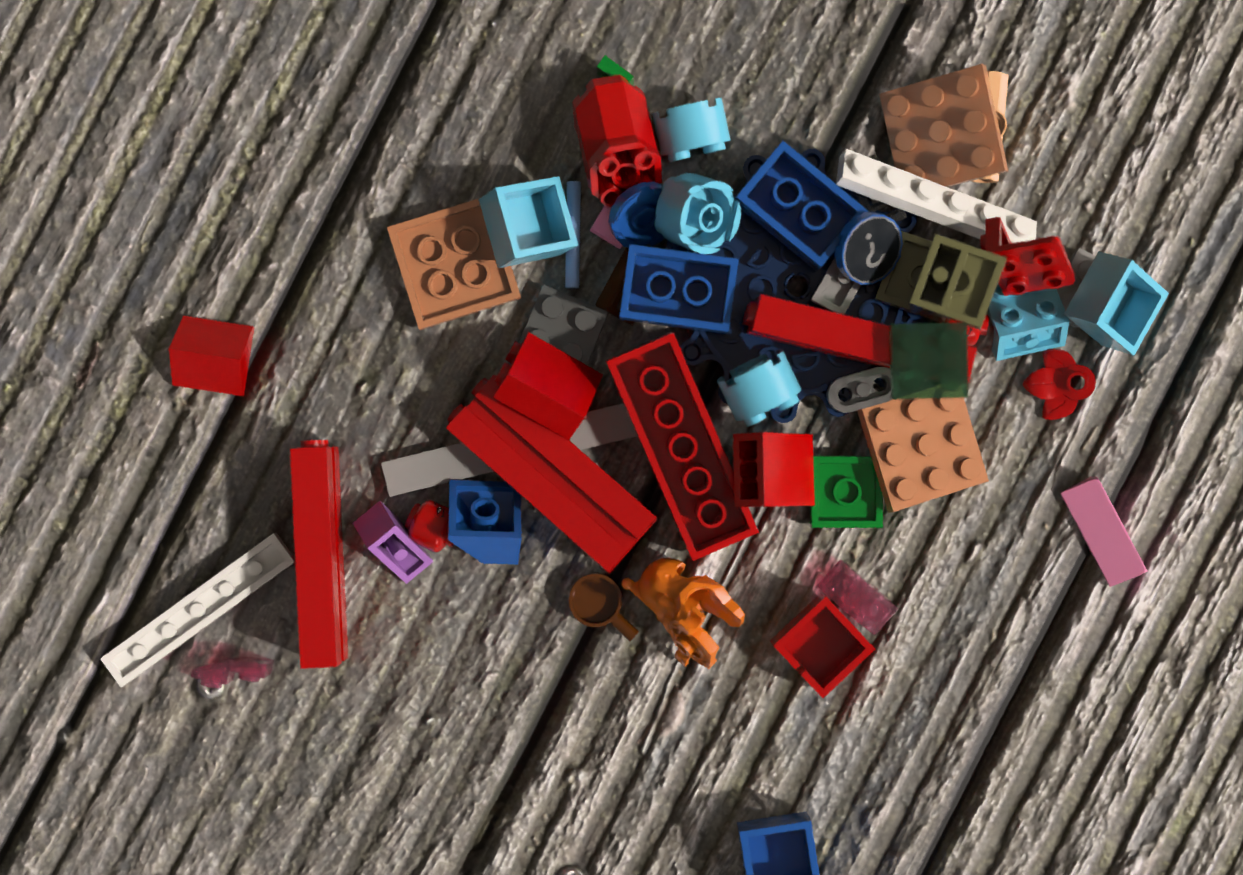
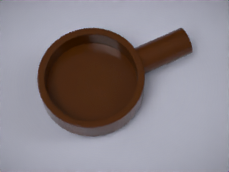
(597, 602)

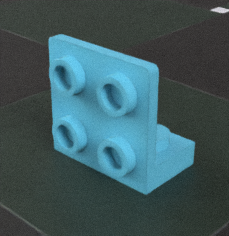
(1027, 322)

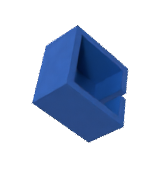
(778, 845)

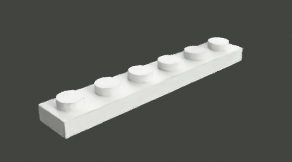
(927, 198)
(198, 609)

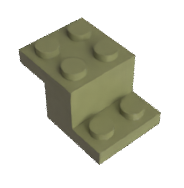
(942, 280)

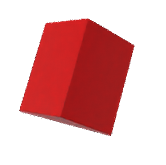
(211, 355)

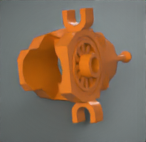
(679, 605)

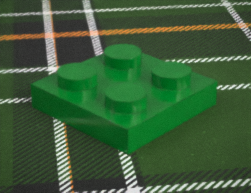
(846, 493)

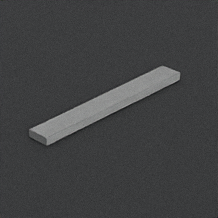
(458, 462)

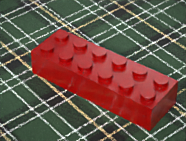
(681, 445)

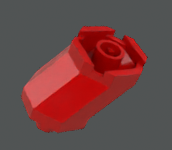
(615, 137)

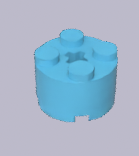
(691, 128)
(697, 212)
(760, 387)

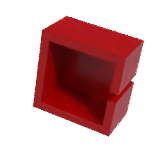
(822, 645)

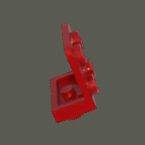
(1029, 263)

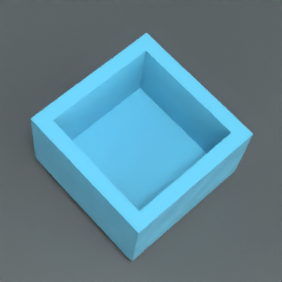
(528, 221)
(1116, 303)

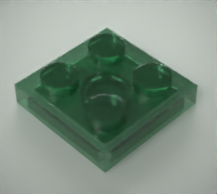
(928, 360)

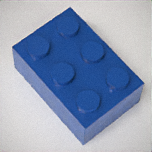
(798, 205)
(679, 289)

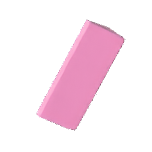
(1103, 531)

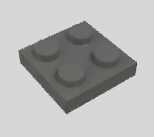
(566, 323)

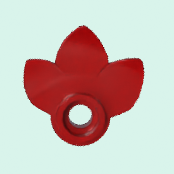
(1054, 384)

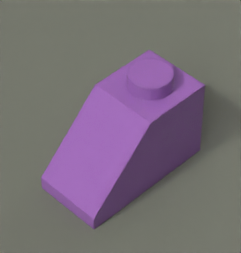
(390, 542)

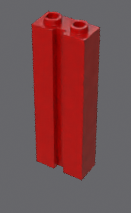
(823, 331)
(552, 476)
(319, 554)

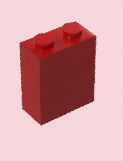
(547, 385)
(773, 469)

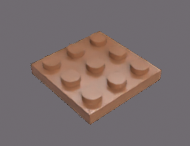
(945, 128)
(450, 265)
(922, 449)

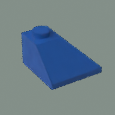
(485, 520)

